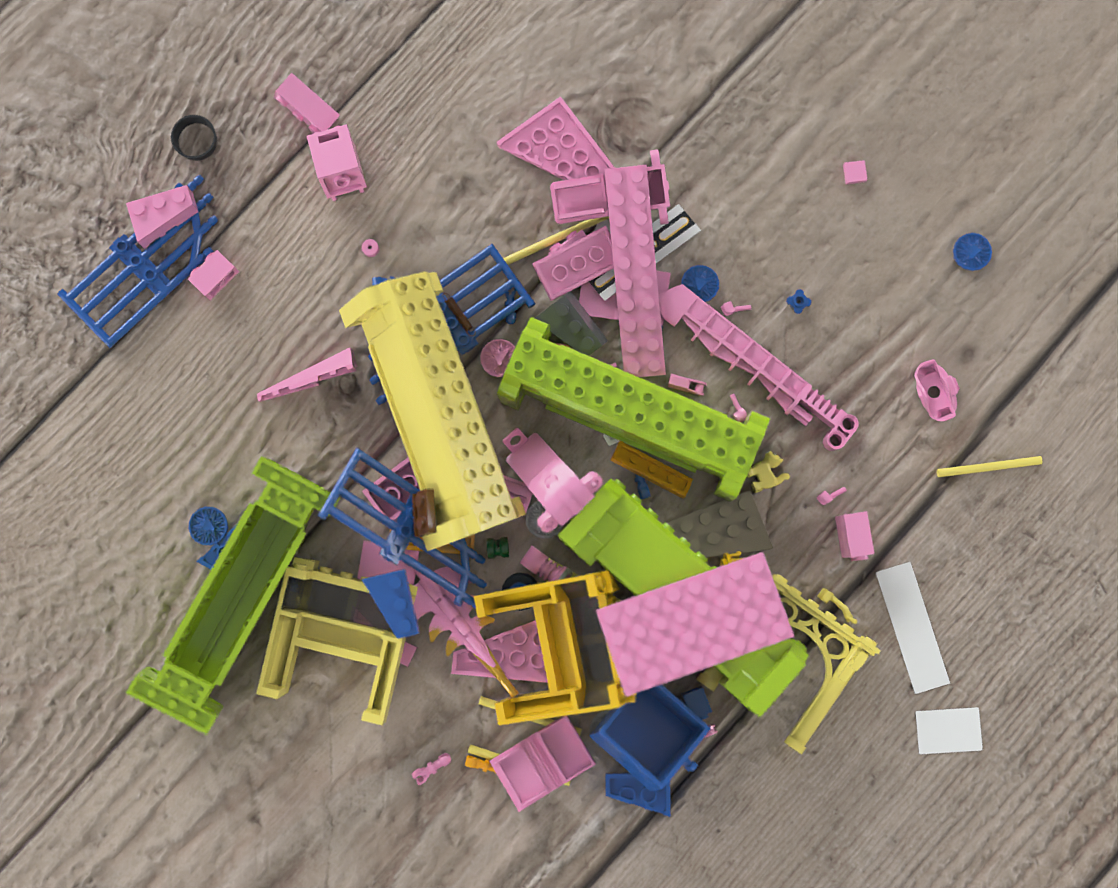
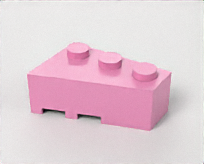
(305, 104)
(160, 213)

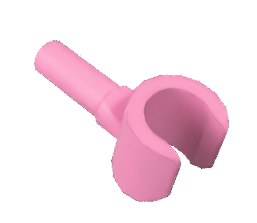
(729, 309)
(741, 414)
(825, 498)

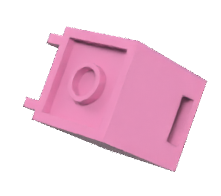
(336, 161)

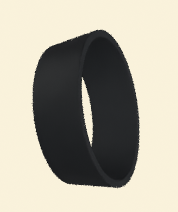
(182, 124)

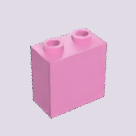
(854, 536)

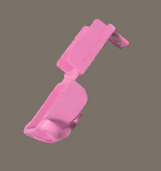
(587, 196)
(550, 479)

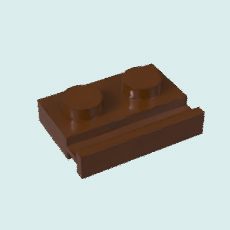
(424, 513)

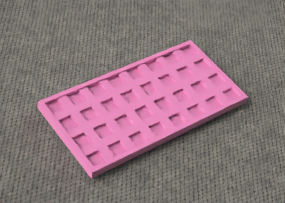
(694, 624)

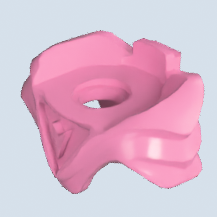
(945, 405)

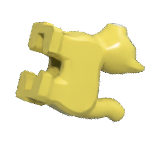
(763, 472)

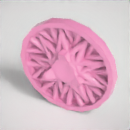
(496, 356)

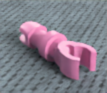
(431, 768)

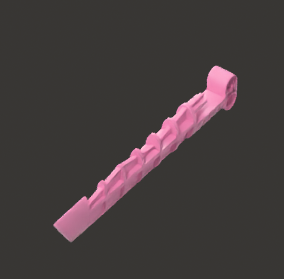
(737, 348)

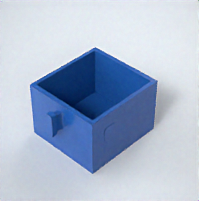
(651, 736)

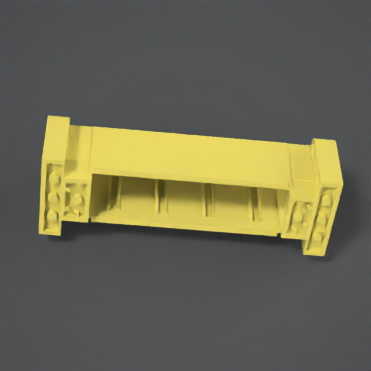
(433, 405)

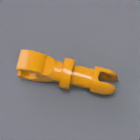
(474, 762)

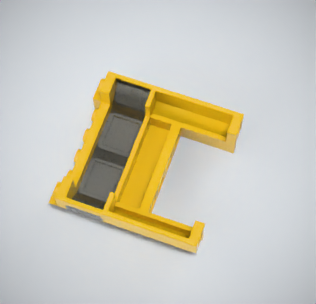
(571, 643)

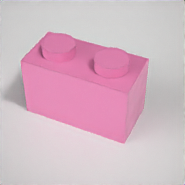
(213, 274)

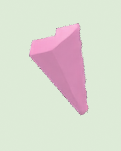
(332, 367)

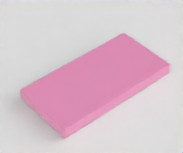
(575, 263)

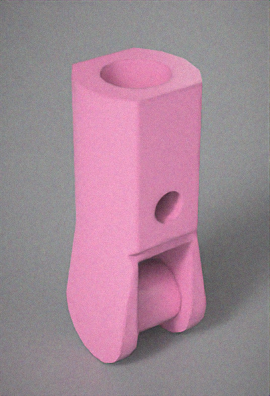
(683, 383)

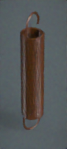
(458, 313)

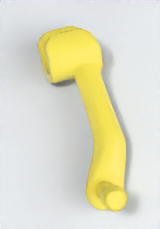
(827, 596)

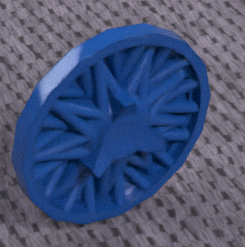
(972, 251)
(701, 281)
(208, 526)

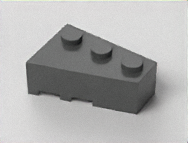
(573, 324)

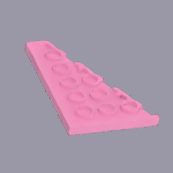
(557, 144)
(514, 650)

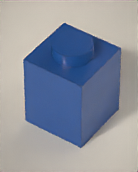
(697, 702)

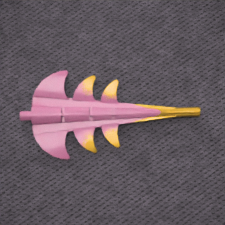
(448, 616)

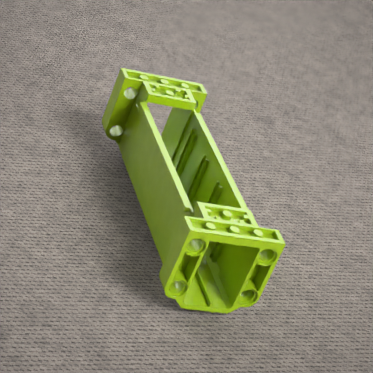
(631, 409)
(648, 557)
(231, 598)

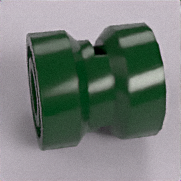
(492, 547)

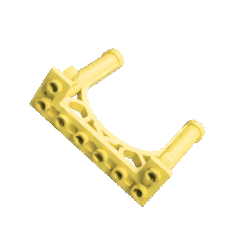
(833, 683)

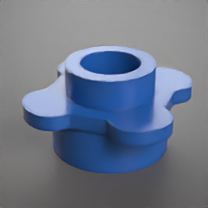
(798, 307)

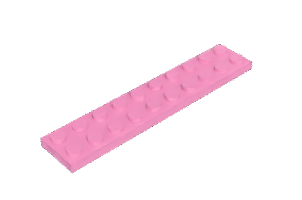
(635, 270)

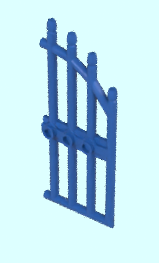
(140, 264)
(462, 341)
(402, 530)

